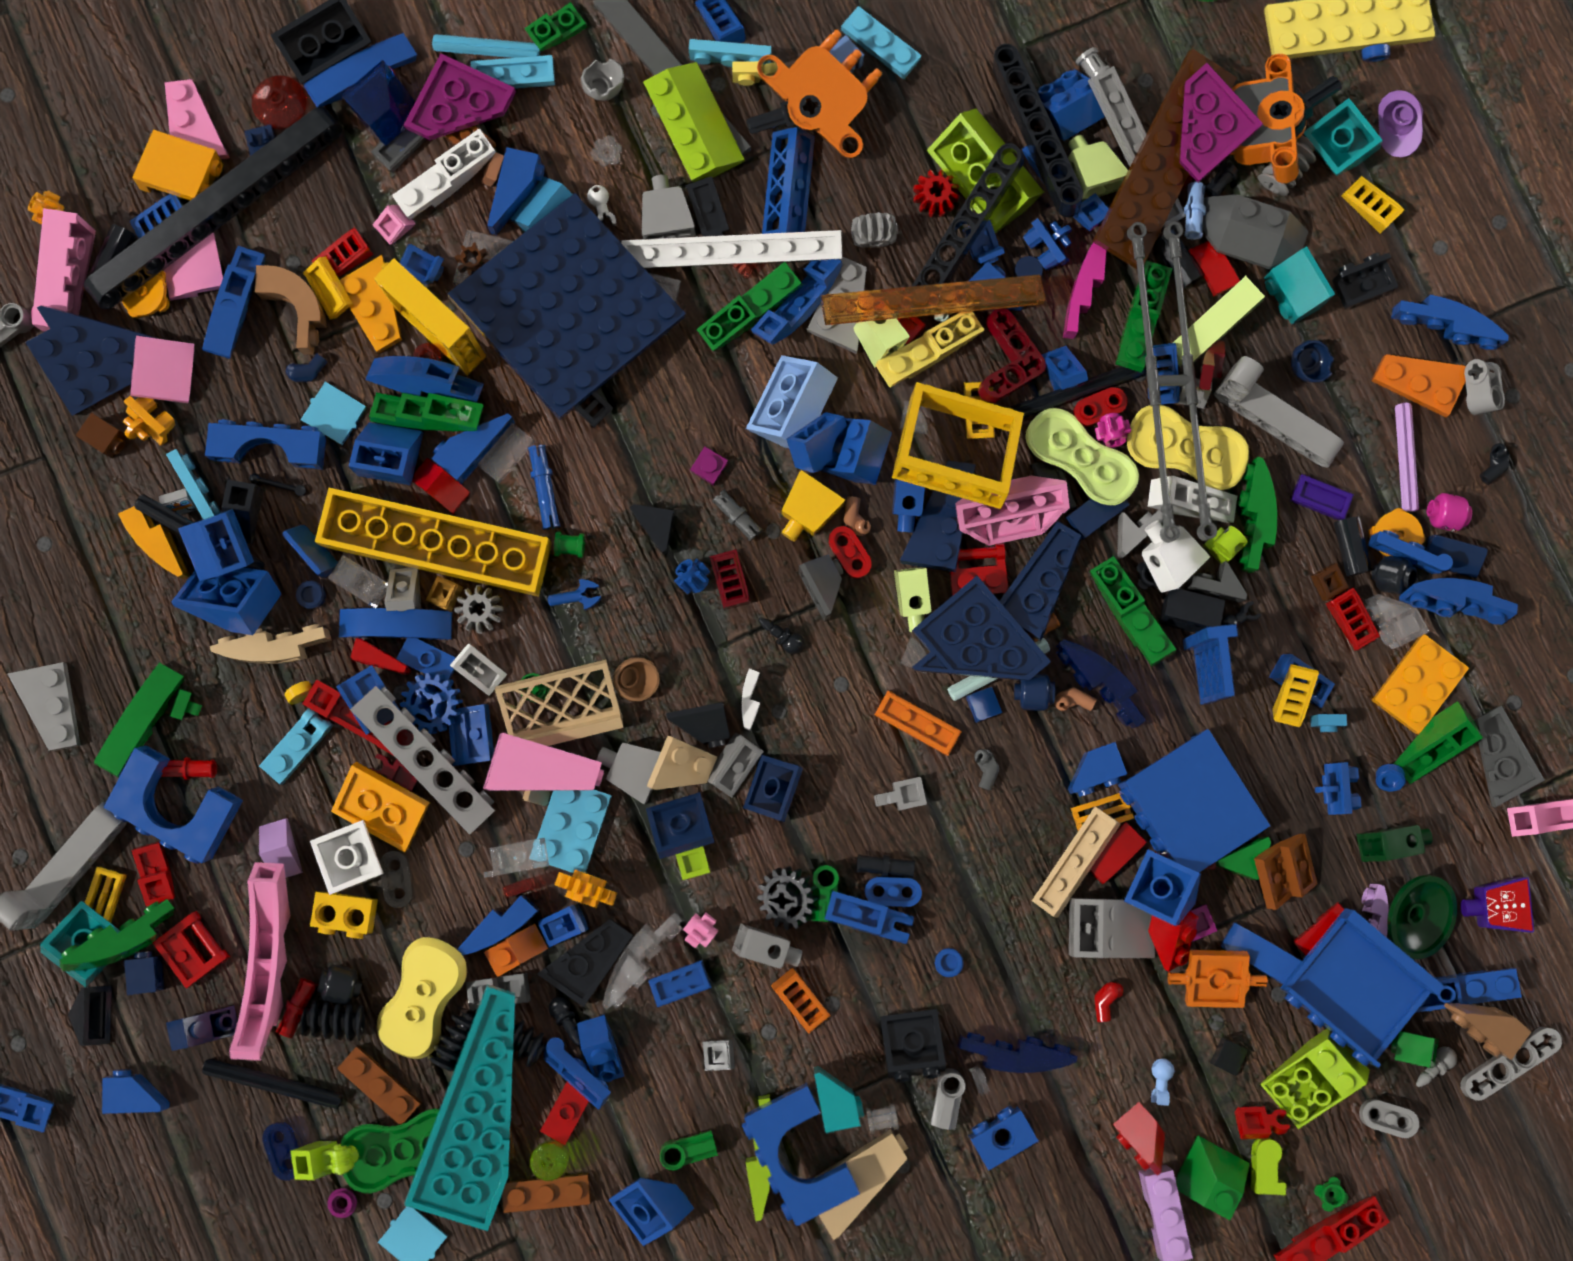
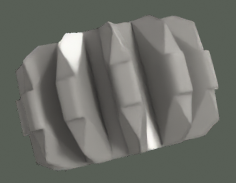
(874, 230)
(483, 599)

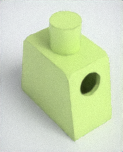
(1096, 167)
(880, 337)
(913, 583)

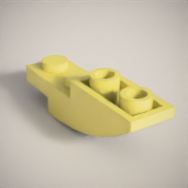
(929, 348)

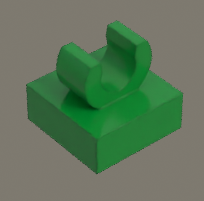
(183, 705)

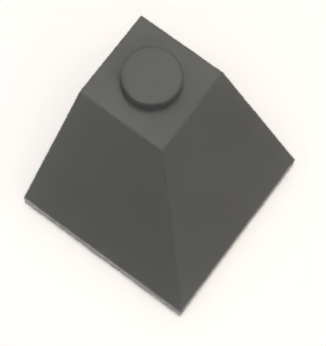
(822, 582)

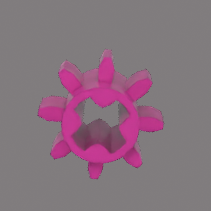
(1112, 430)

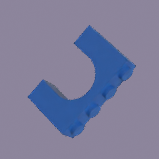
(134, 802)
(802, 1196)

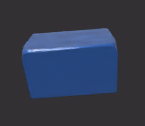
(983, 704)

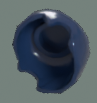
(1312, 361)

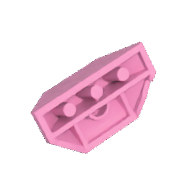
(1028, 511)

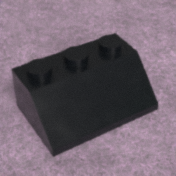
(320, 39)

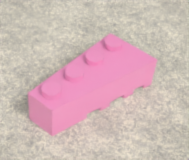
(62, 263)

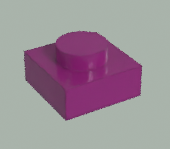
(709, 466)
(1205, 924)

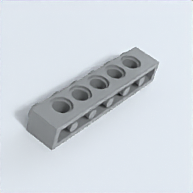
(467, 817)

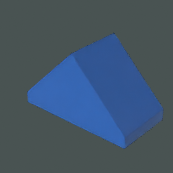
(563, 925)

